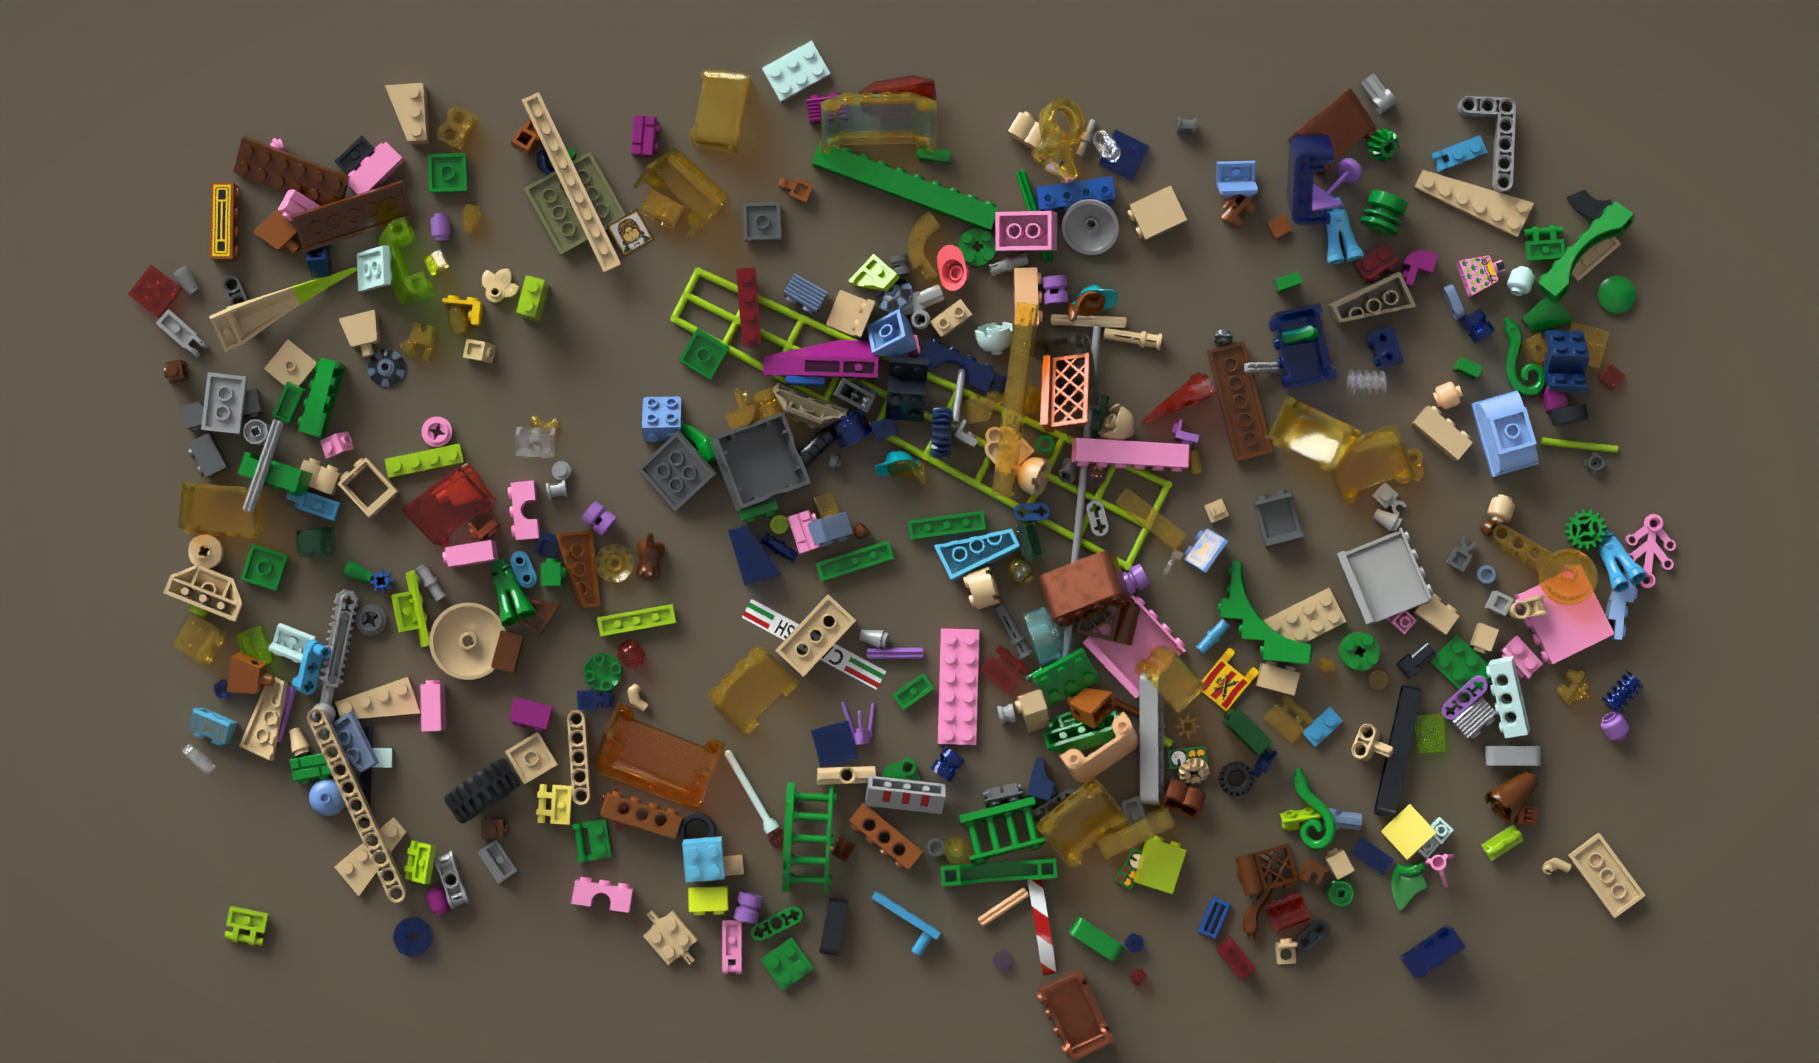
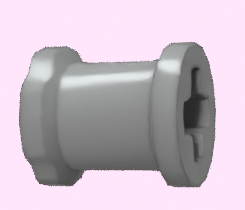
(556, 489)

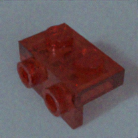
(1286, 912)

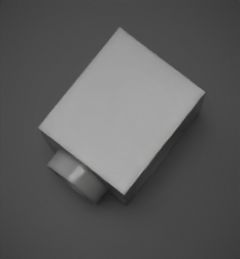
(1498, 603)

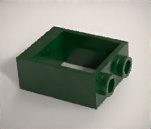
(1246, 730)

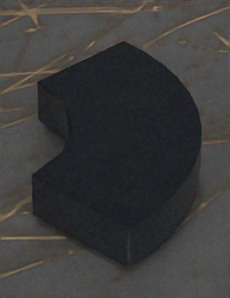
(1587, 205)

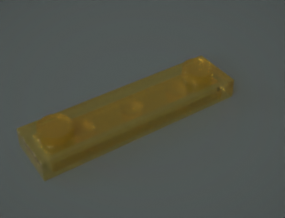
(1150, 519)

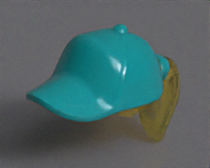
(902, 465)

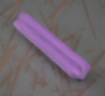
(895, 653)
(290, 694)

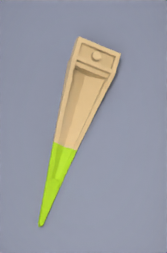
(247, 319)

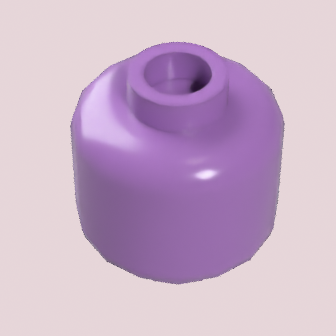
(1615, 726)

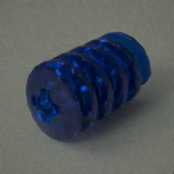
(1622, 692)

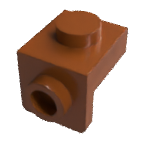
(488, 530)

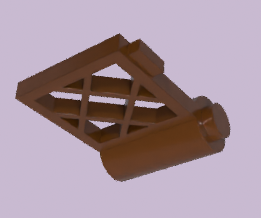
(1123, 624)
(1252, 871)

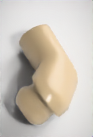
(634, 698)
(1554, 864)

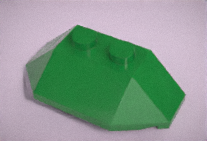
(1067, 733)

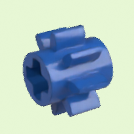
(388, 580)

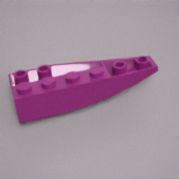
(830, 360)

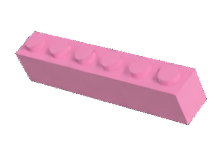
(1130, 453)

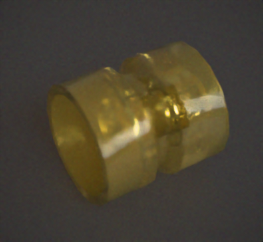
(767, 403)

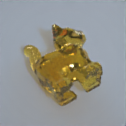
(418, 338)

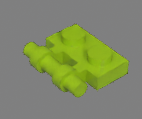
(420, 862)
(249, 920)

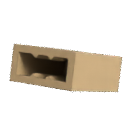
(1156, 213)

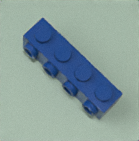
(1066, 194)

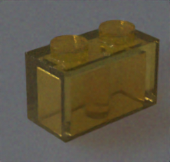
(662, 209)

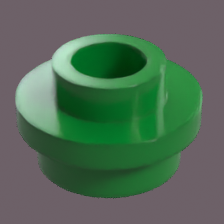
(1047, 438)

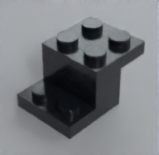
(906, 389)

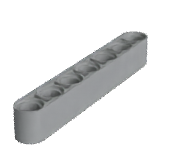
(1151, 743)

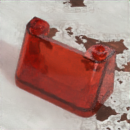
(450, 504)

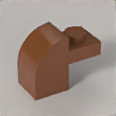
(526, 139)

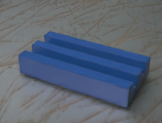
(805, 380)
(1207, 913)

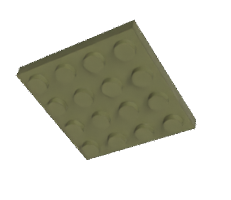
(557, 212)

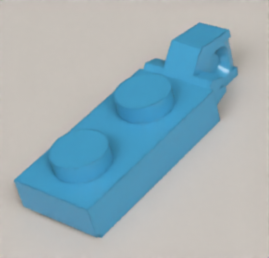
(316, 505)

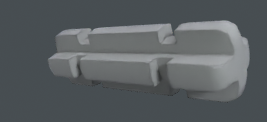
(1261, 367)

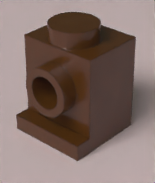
(176, 371)

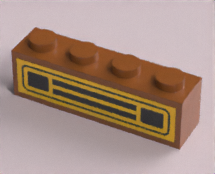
(224, 221)

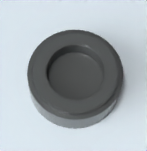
(935, 847)

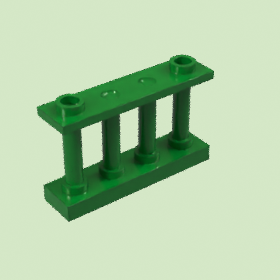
(1007, 811)

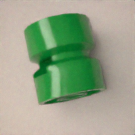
(1339, 892)

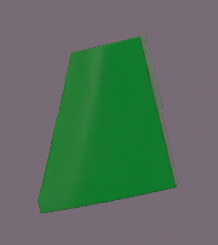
(1545, 316)

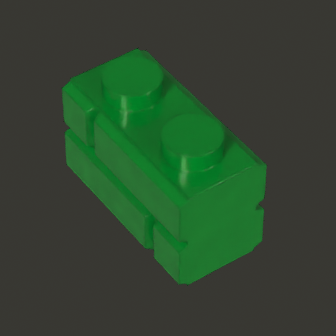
(310, 767)

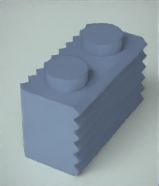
(805, 294)
(830, 528)

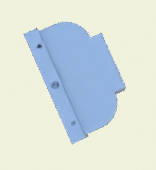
(1505, 433)

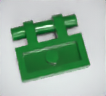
(1544, 249)

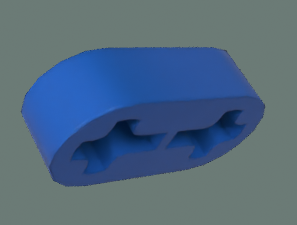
(1031, 506)

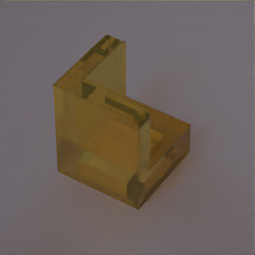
(826, 505)

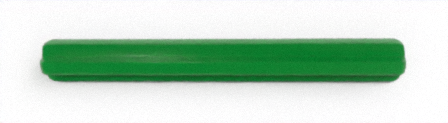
(1030, 203)

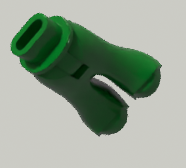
(505, 584)

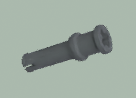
(1019, 643)

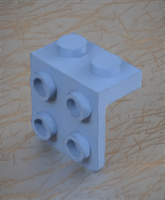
(1236, 178)
(661, 418)

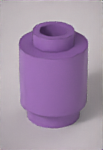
(440, 227)

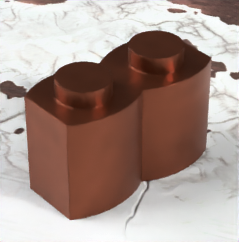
(1183, 799)

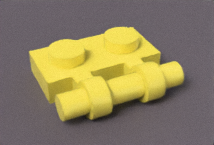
(560, 804)

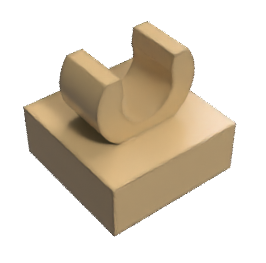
(1216, 510)

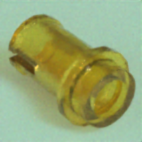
(1194, 462)

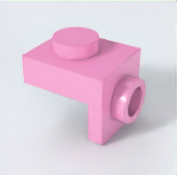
(336, 444)

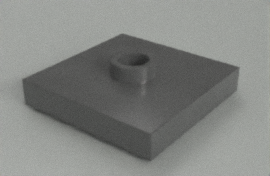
(762, 221)

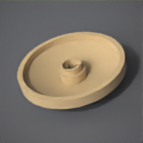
(465, 640)

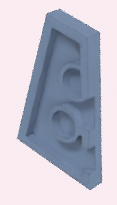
(354, 742)

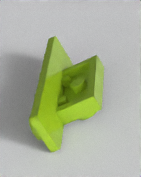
(409, 610)

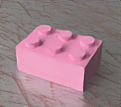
(1026, 231)

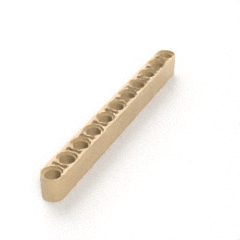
(365, 811)

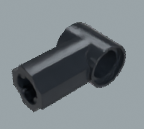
(1412, 663)

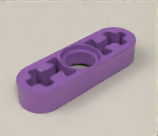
(1450, 703)

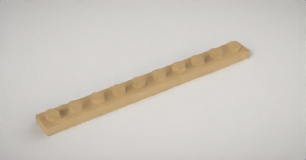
(571, 182)

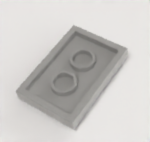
(224, 403)

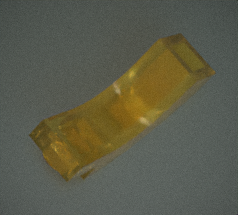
(918, 236)

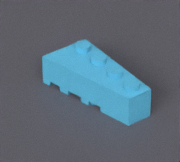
(976, 552)

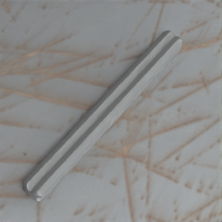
(263, 466)

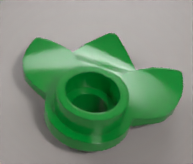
(897, 770)

